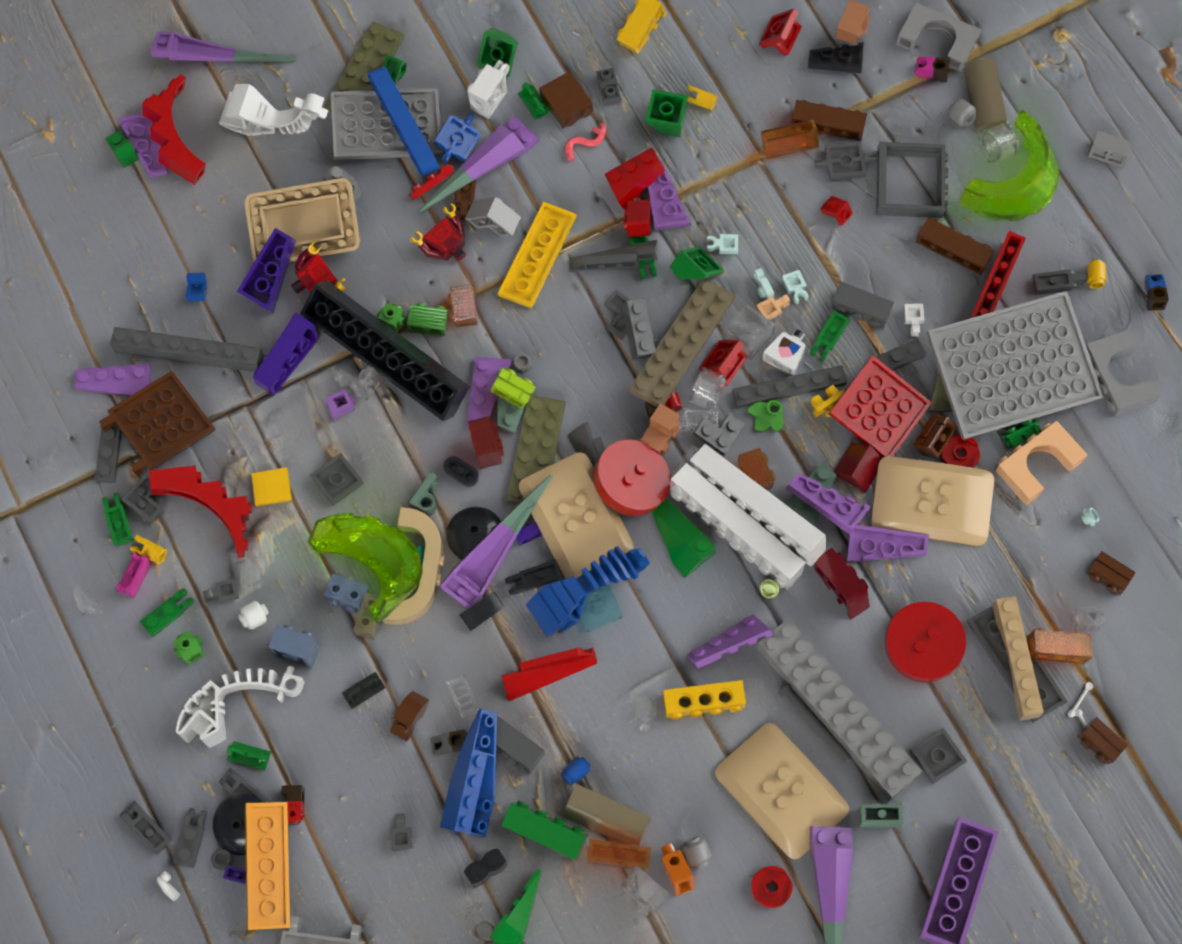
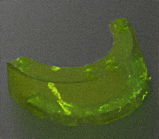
(1028, 190)
(380, 548)

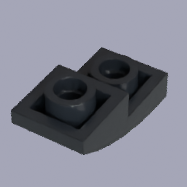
(482, 611)

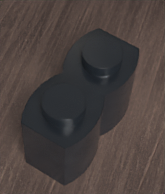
(481, 870)

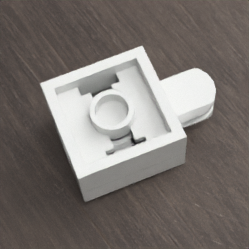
(488, 89)

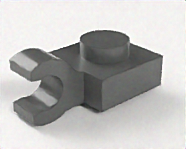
(224, 590)
(401, 837)

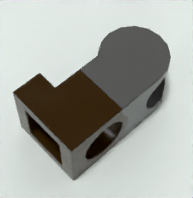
(448, 742)

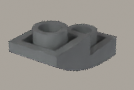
(608, 86)

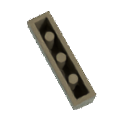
(985, 93)
(606, 816)

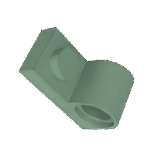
(423, 495)

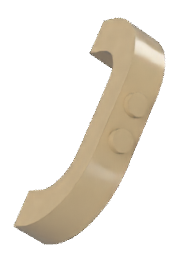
(416, 606)

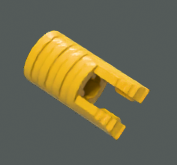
(703, 99)
(150, 550)

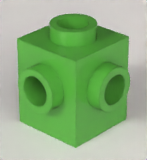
(392, 316)
(188, 647)

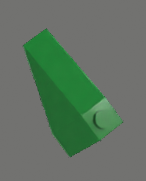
(684, 541)
(514, 926)

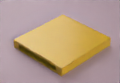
(271, 486)

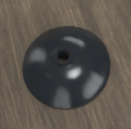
(459, 529)
(224, 821)

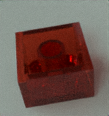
(486, 442)

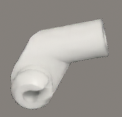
(166, 887)

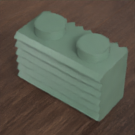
(880, 816)

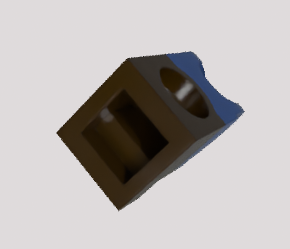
(1156, 292)

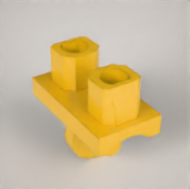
(822, 406)

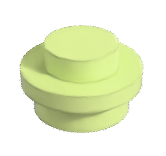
(769, 588)

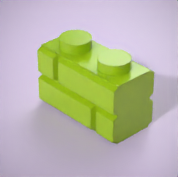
(513, 388)

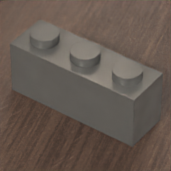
(862, 305)
(638, 328)
(517, 747)

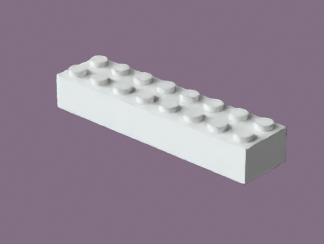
(761, 505)
(736, 526)

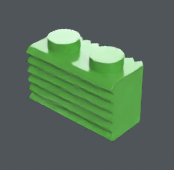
(428, 319)

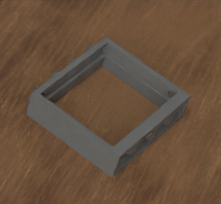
(912, 150)

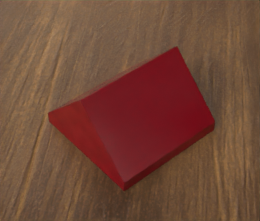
(858, 465)

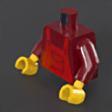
(444, 239)
(312, 269)

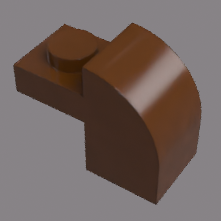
(408, 714)

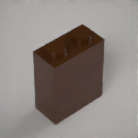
(566, 99)

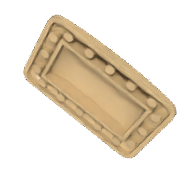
(307, 214)
(933, 500)
(574, 516)
(781, 789)

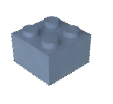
(294, 646)

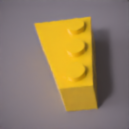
(640, 24)

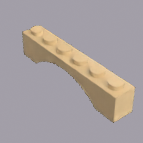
(1024, 682)

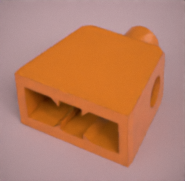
(677, 870)

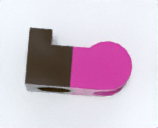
(933, 68)

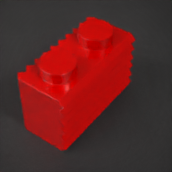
(638, 218)

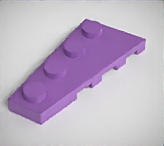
(138, 132)
(665, 204)
(484, 375)
(114, 380)
(838, 509)
(879, 544)
(728, 642)

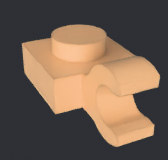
(772, 308)

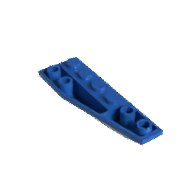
(473, 779)

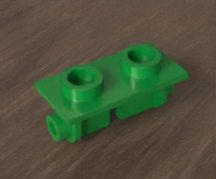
(533, 101)
(1013, 434)
(248, 755)

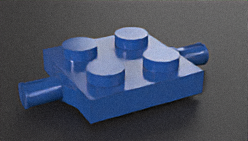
(457, 138)

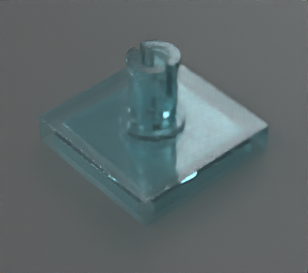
(600, 609)

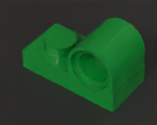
(395, 67)
(122, 148)

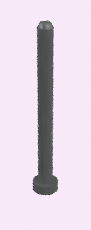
(814, 722)

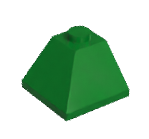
(497, 46)
(694, 264)

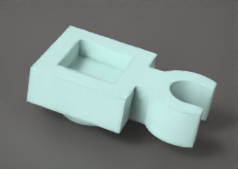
(726, 244)
(795, 284)
(765, 290)

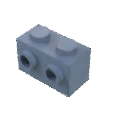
(345, 593)

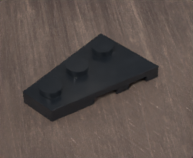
(839, 59)

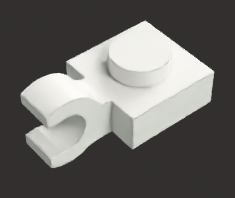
(914, 315)

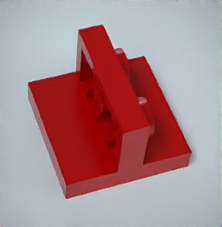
(781, 32)
(725, 359)

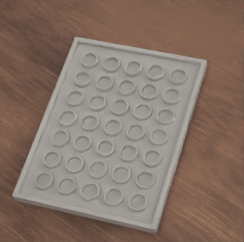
(1014, 365)

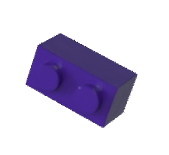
(528, 533)
(235, 874)

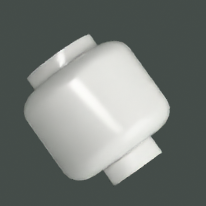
(253, 615)

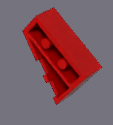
(634, 176)

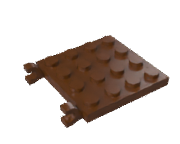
(159, 422)

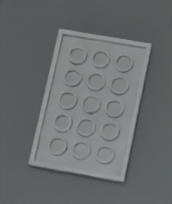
(365, 130)

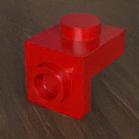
(838, 209)

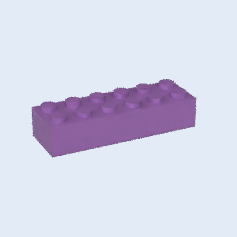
(958, 883)

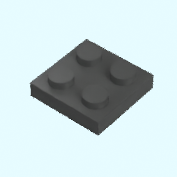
(336, 479)
(938, 755)

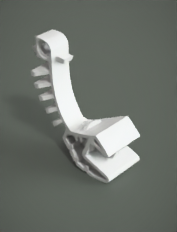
(252, 114)
(206, 712)

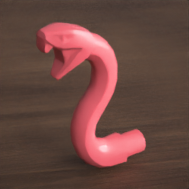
(568, 148)

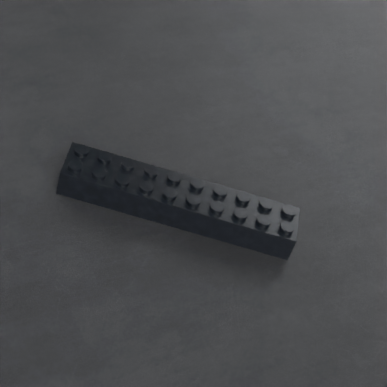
(384, 350)

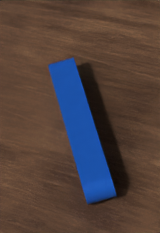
(403, 121)

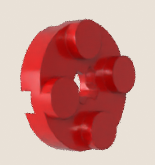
(970, 450)
(782, 882)

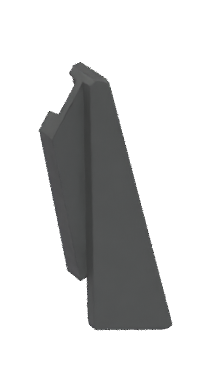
(616, 258)
(584, 443)

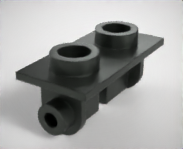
(363, 690)

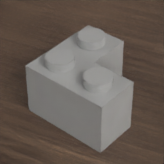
(493, 214)

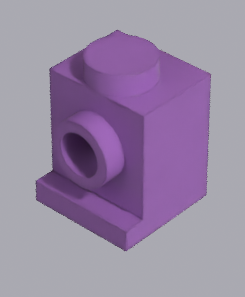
(337, 399)

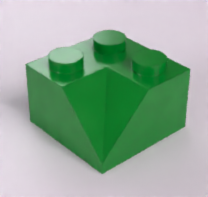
(667, 112)

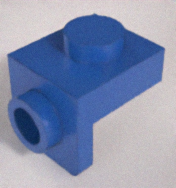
(196, 287)

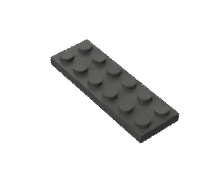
(989, 636)

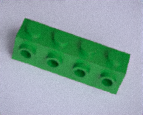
(545, 830)

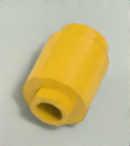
(1096, 274)

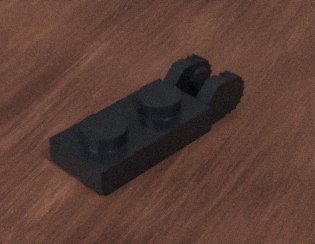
(535, 577)

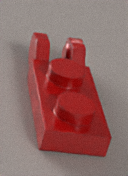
(432, 180)

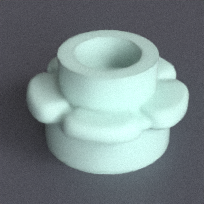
(1090, 516)

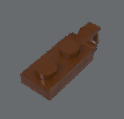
(465, 198)

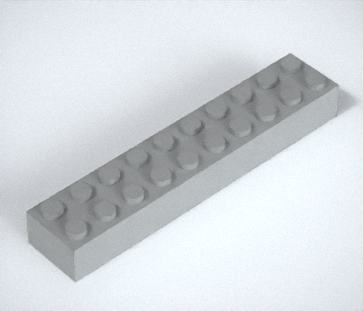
(839, 710)

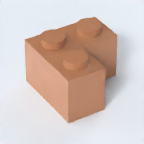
(853, 22)
(662, 428)

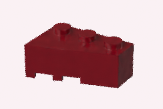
(843, 581)

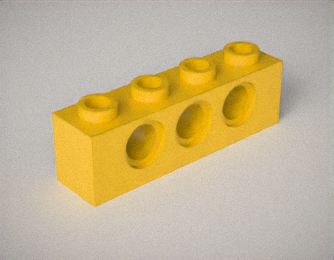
(732, 689)

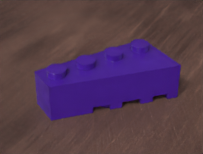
(268, 271)
(286, 354)

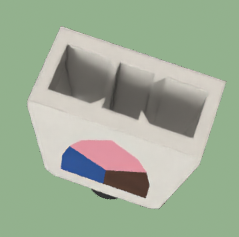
(786, 352)

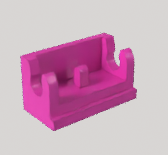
(134, 575)

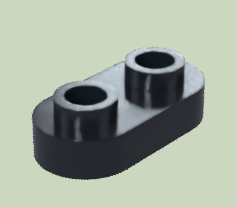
(461, 472)

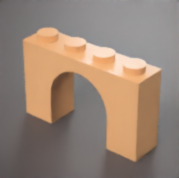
(1053, 440)

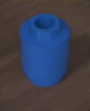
(575, 770)

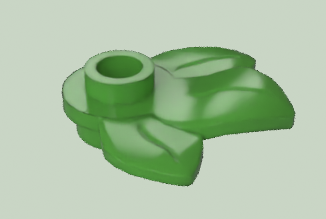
(766, 418)

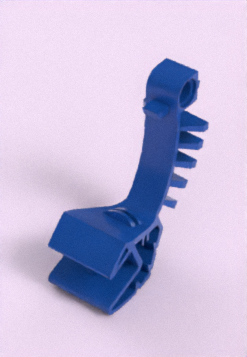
(562, 602)

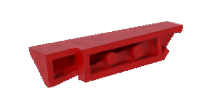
(546, 670)

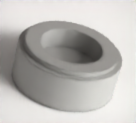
(522, 362)

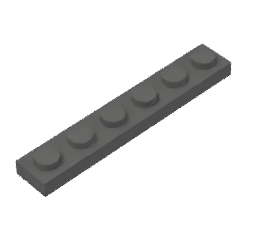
(789, 386)

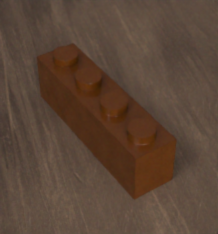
(831, 120)
(955, 246)

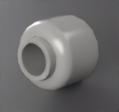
(962, 112)
(696, 852)

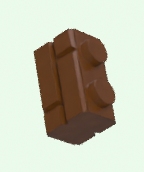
(935, 436)
(1110, 573)
(1102, 741)

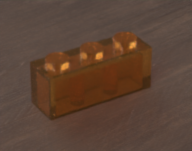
(789, 139)
(1060, 646)
(618, 855)

